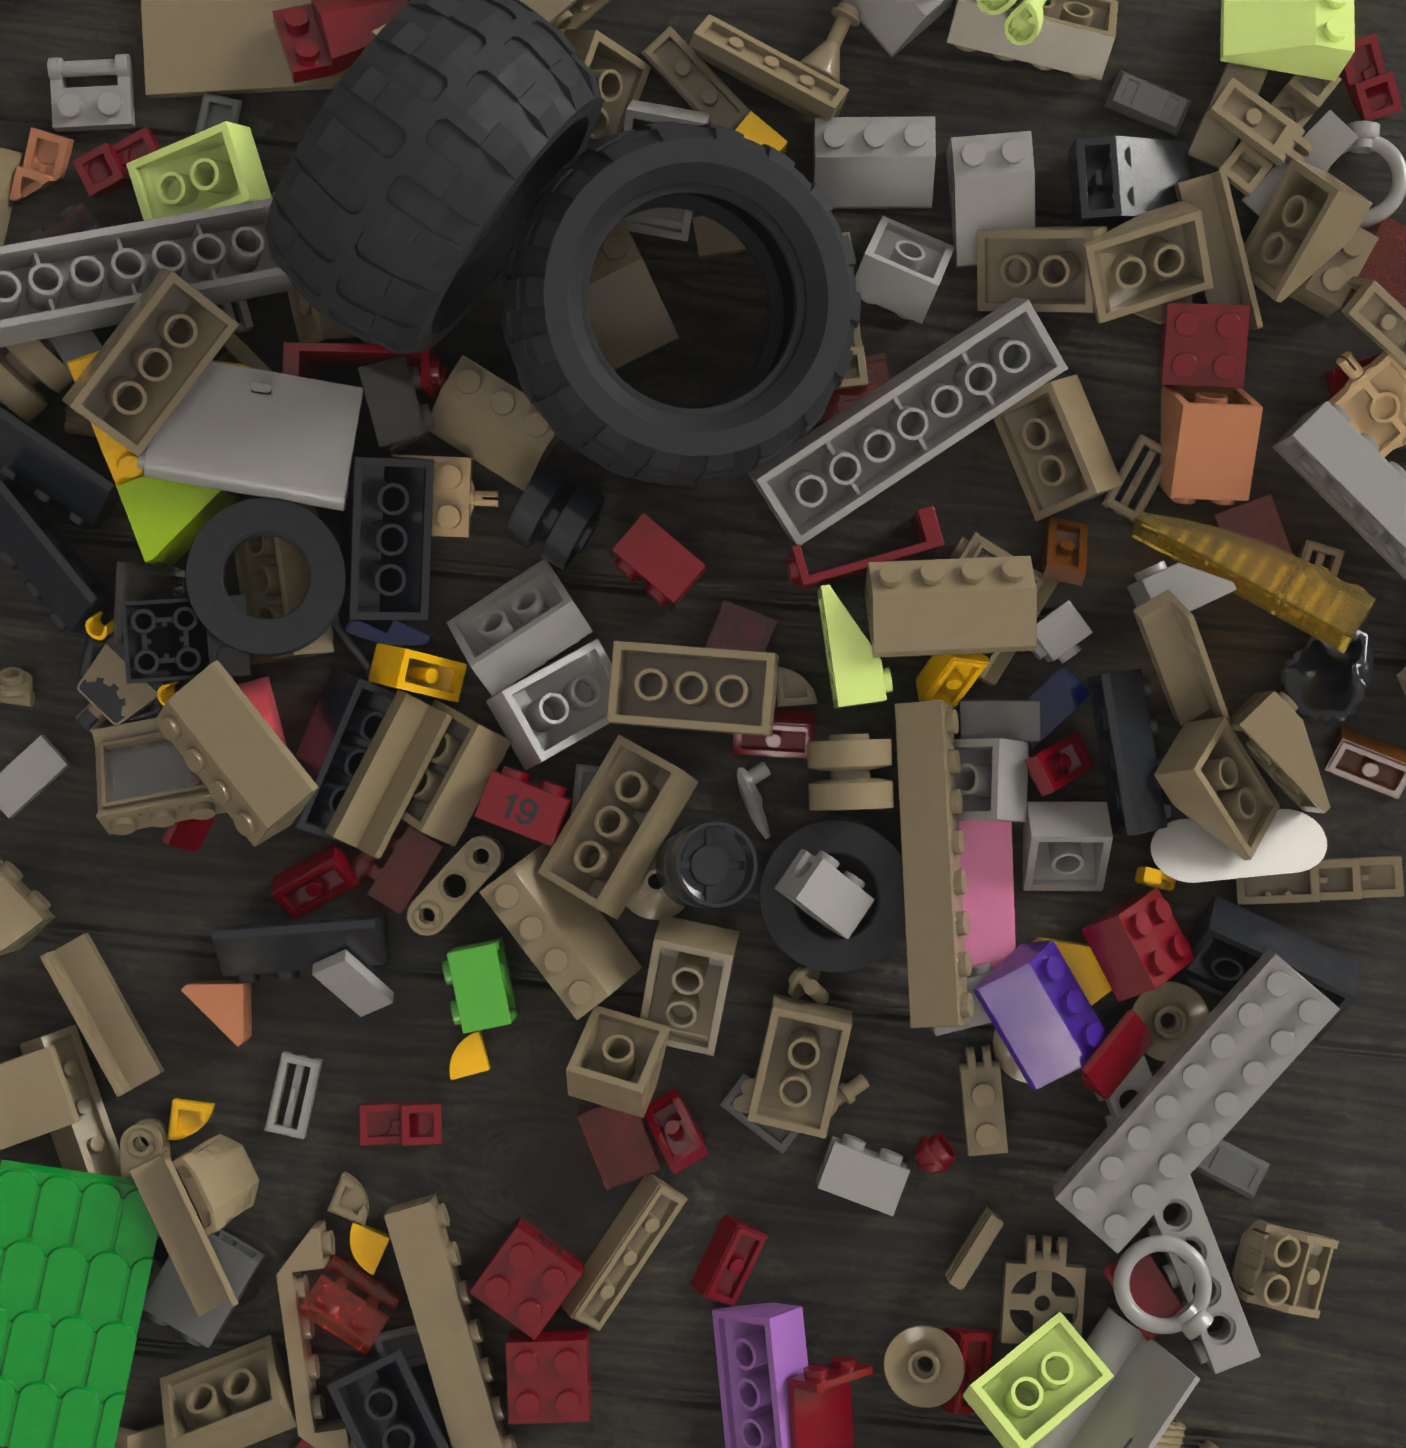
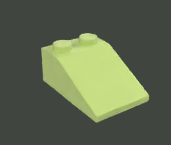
(1289, 35)
(200, 173)
(853, 671)
(1037, 1384)

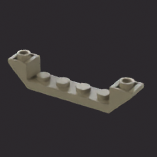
(298, 1330)

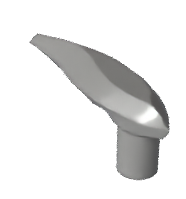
(751, 797)

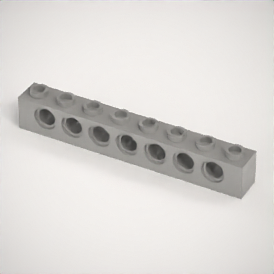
(1234, 1340)

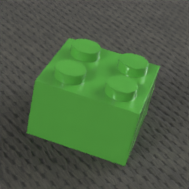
(480, 985)

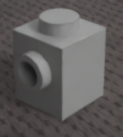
(1060, 633)

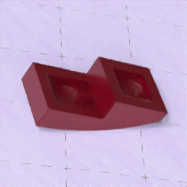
(1368, 83)
(105, 166)
(400, 1123)

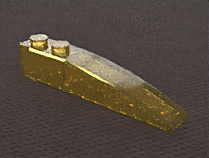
(1264, 575)

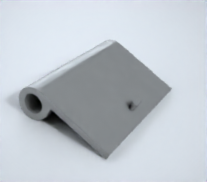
(257, 444)
(1136, 1402)

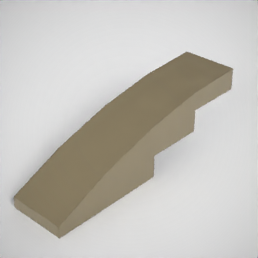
(1327, 881)

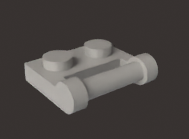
(92, 106)

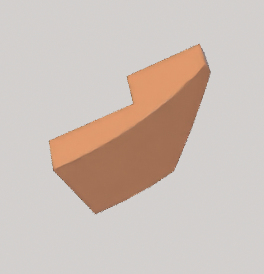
(43, 163)

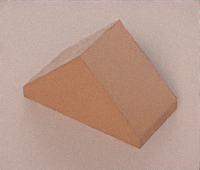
(225, 1004)

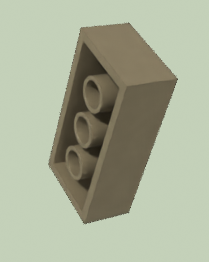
(693, 688)

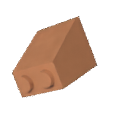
(1208, 443)

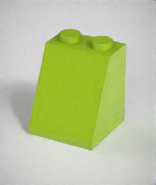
(169, 515)

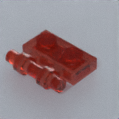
(403, 871)
(345, 1313)

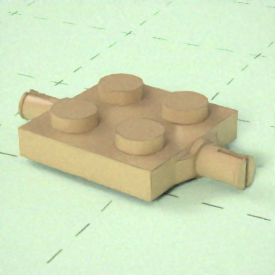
(1375, 399)
(455, 495)

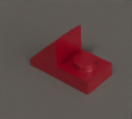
(1058, 763)
(676, 1131)

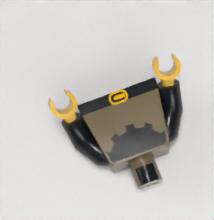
(105, 683)

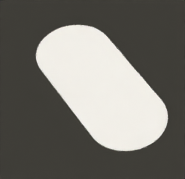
(1194, 855)

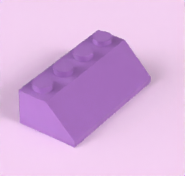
(755, 1356)

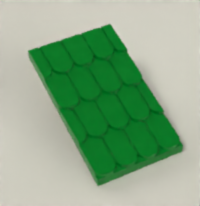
(69, 1303)

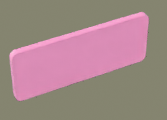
(989, 890)

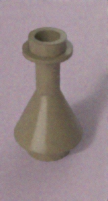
(826, 57)

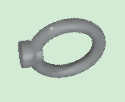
(1368, 142)
(1192, 1317)

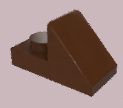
(1064, 551)

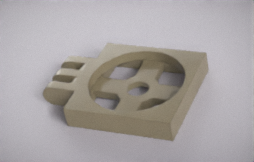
(1043, 1264)

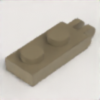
(1259, 124)
(982, 1104)

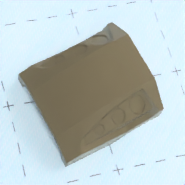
(218, 1180)
(1282, 1268)

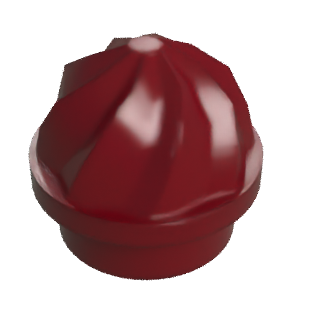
(934, 1154)

